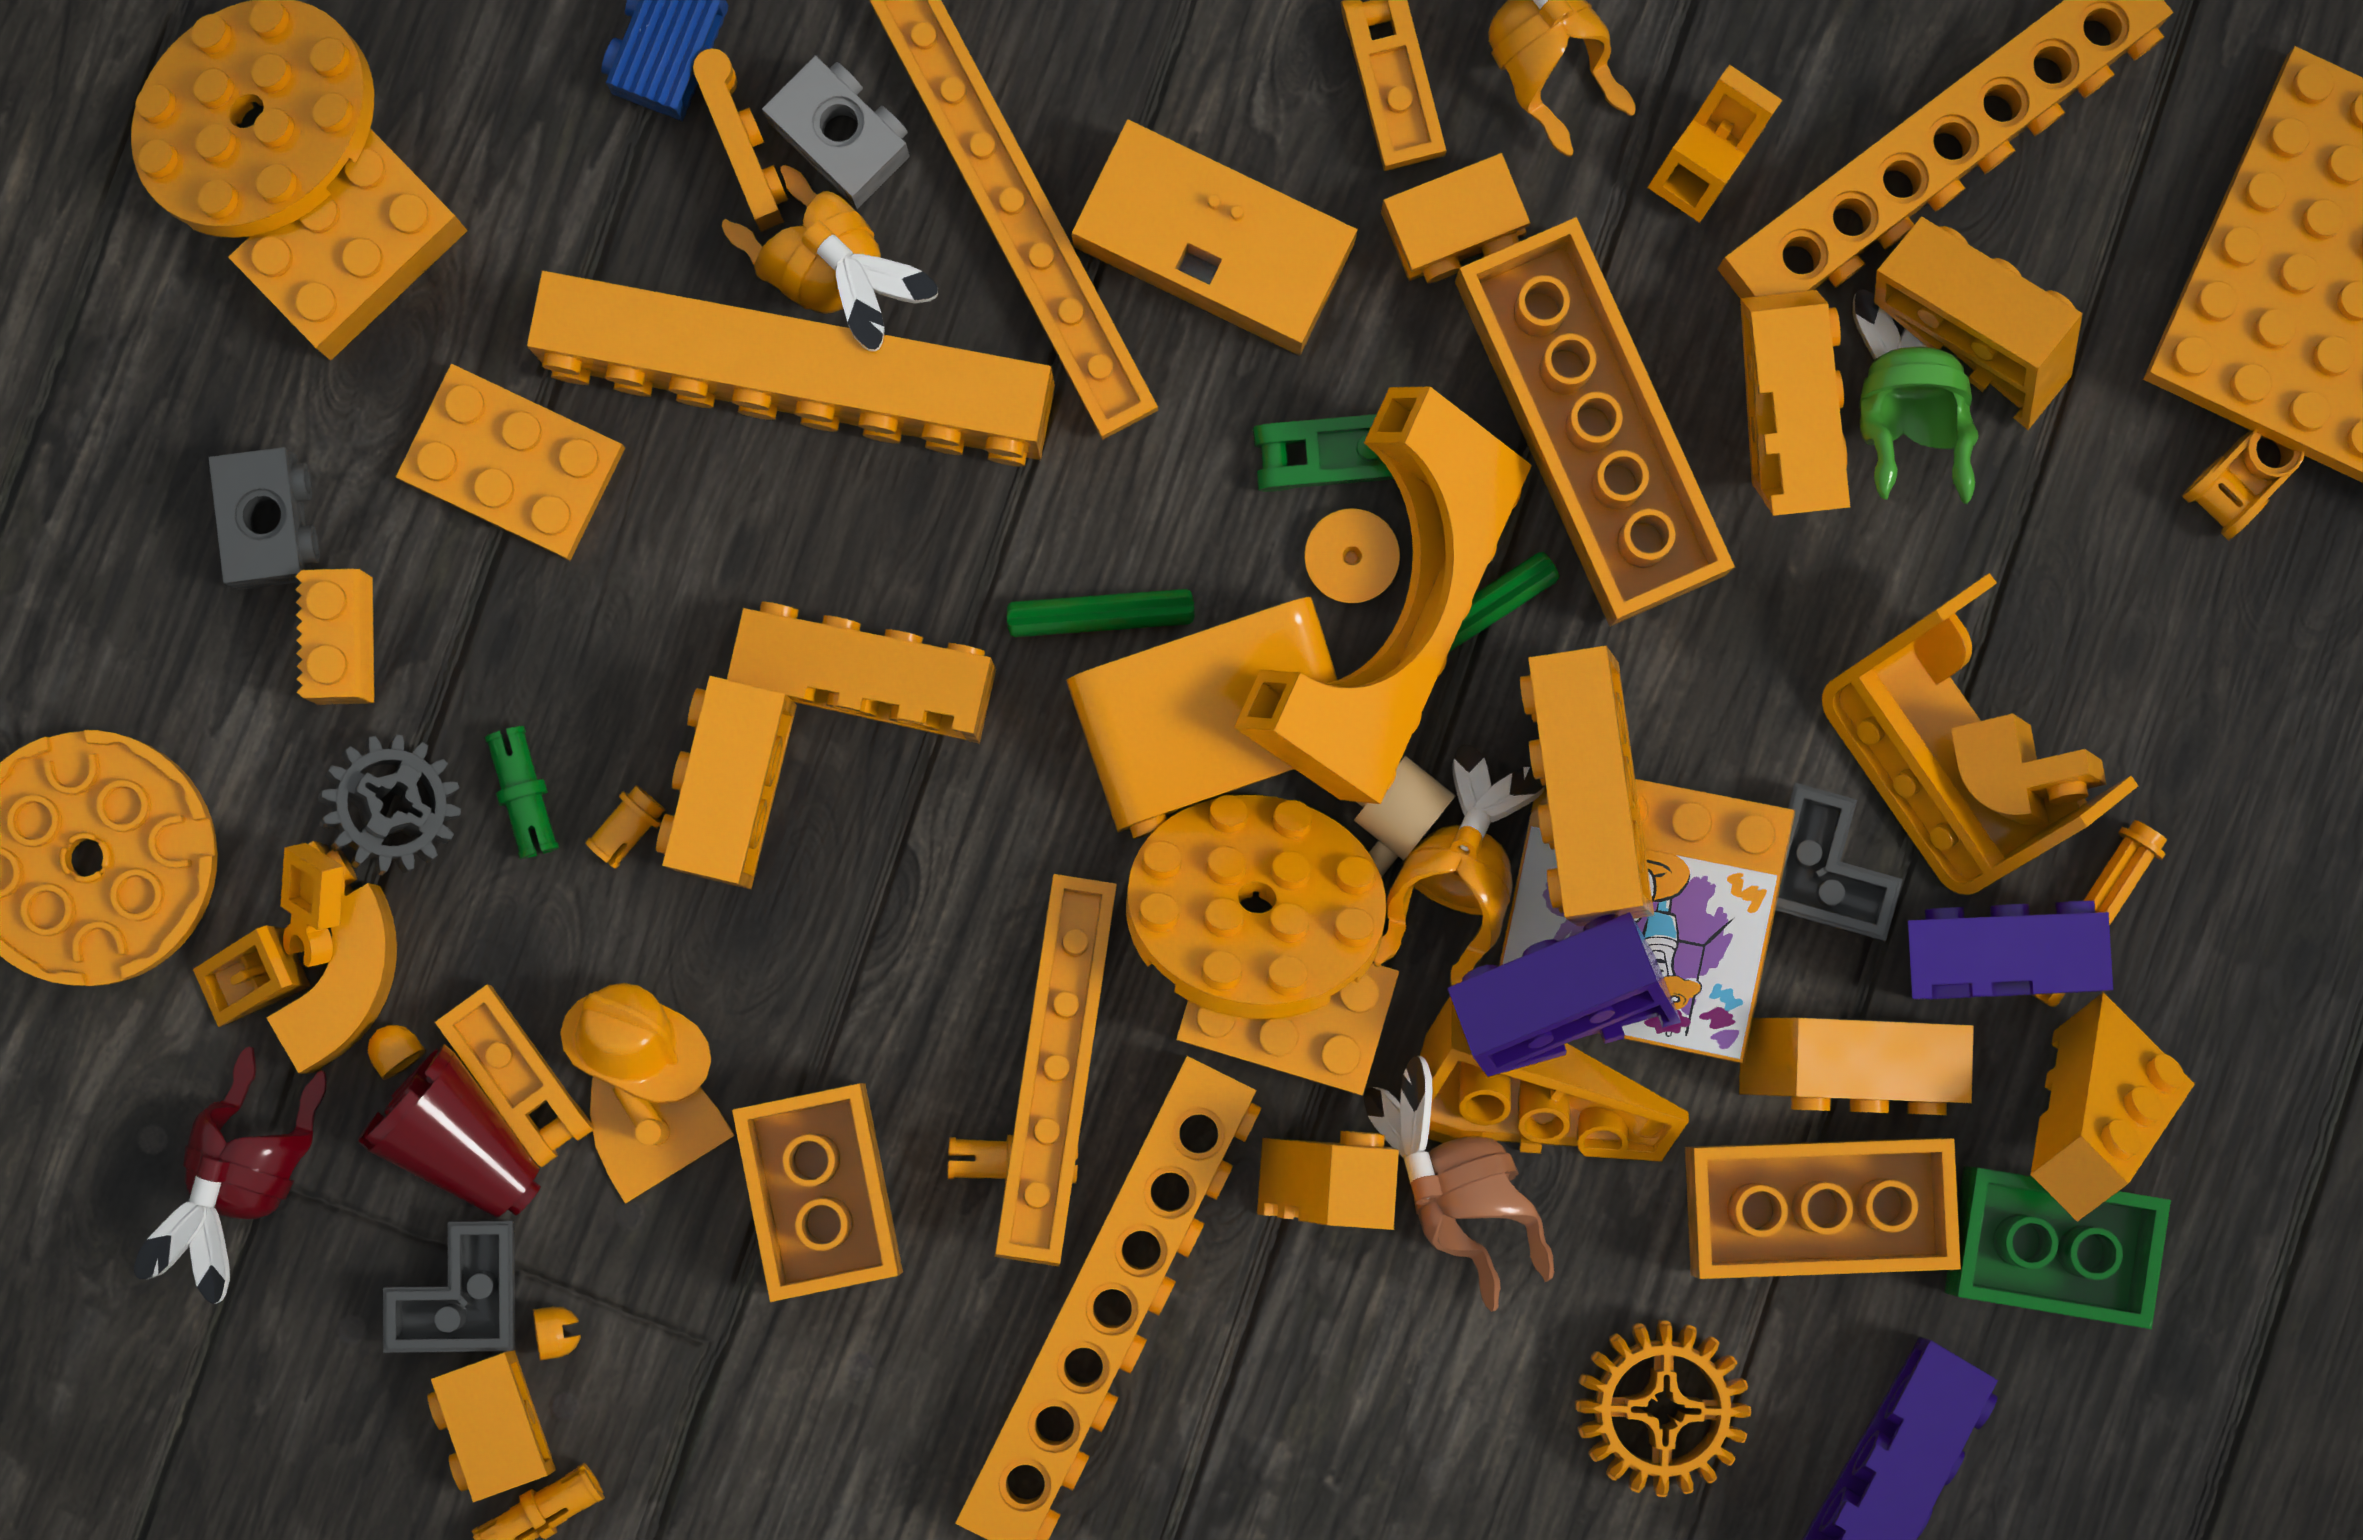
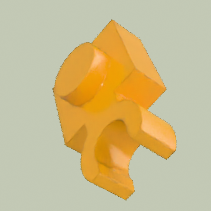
(313, 897)

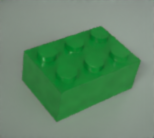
(2036, 1256)

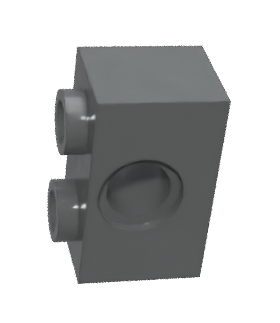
(239, 489)

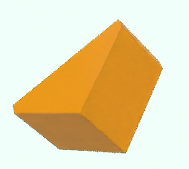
(250, 975)

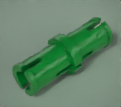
(521, 792)

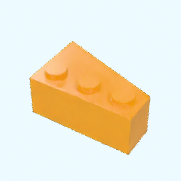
(1794, 402)

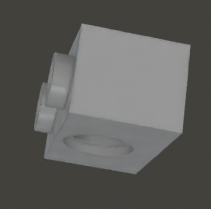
(850, 166)

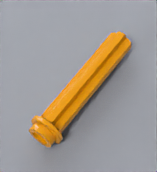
(2121, 876)

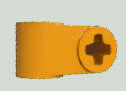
(2240, 484)

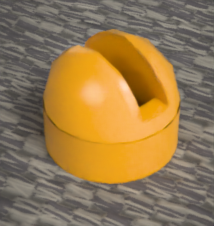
(393, 1050)
(549, 1332)

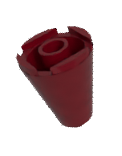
(453, 1138)

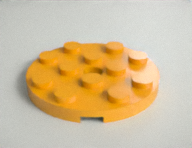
(275, 171)
(154, 863)
(1242, 962)

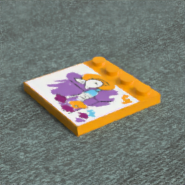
(1714, 904)

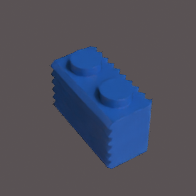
(659, 52)

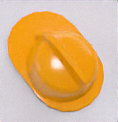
(636, 1044)

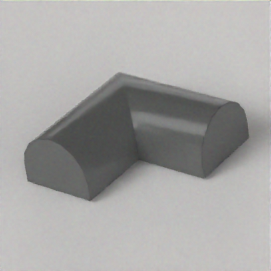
(1821, 886)
(473, 1309)

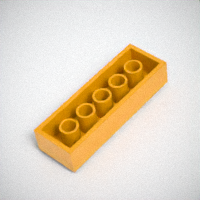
(1593, 421)

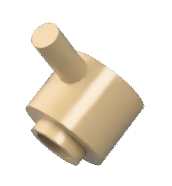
(1404, 814)

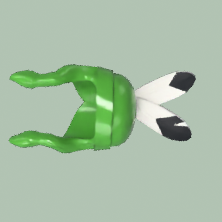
(1912, 394)

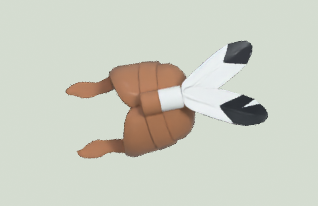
(1455, 1179)

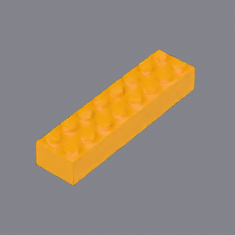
(790, 367)

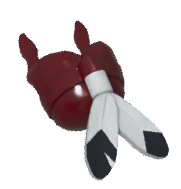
(228, 1180)

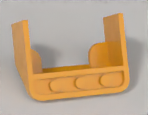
(1898, 724)

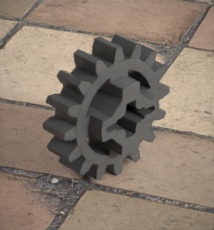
(366, 792)

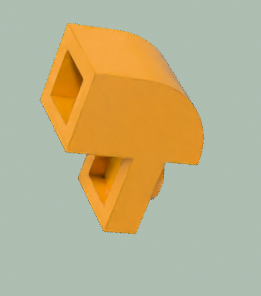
(1714, 143)
(2004, 774)

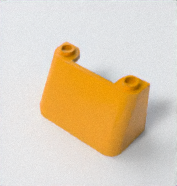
(1169, 713)

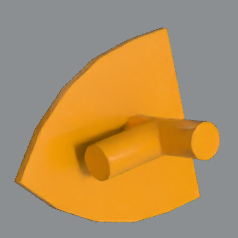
(651, 1140)

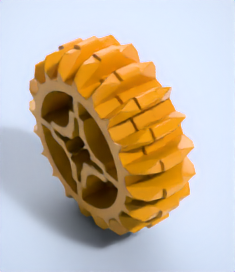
(1663, 1376)

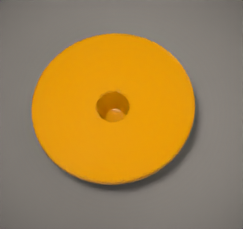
(1352, 555)

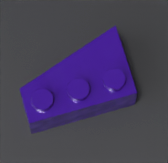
(2010, 952)
(1562, 994)

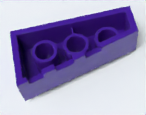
(1907, 1449)

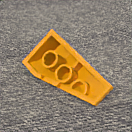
(1549, 1102)

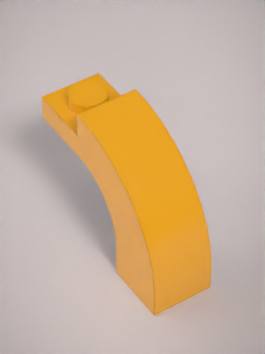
(353, 985)

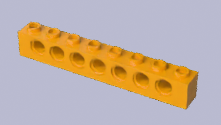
(2009, 73)
(991, 1505)

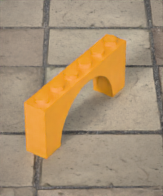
(1458, 499)

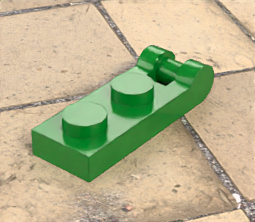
(1332, 450)

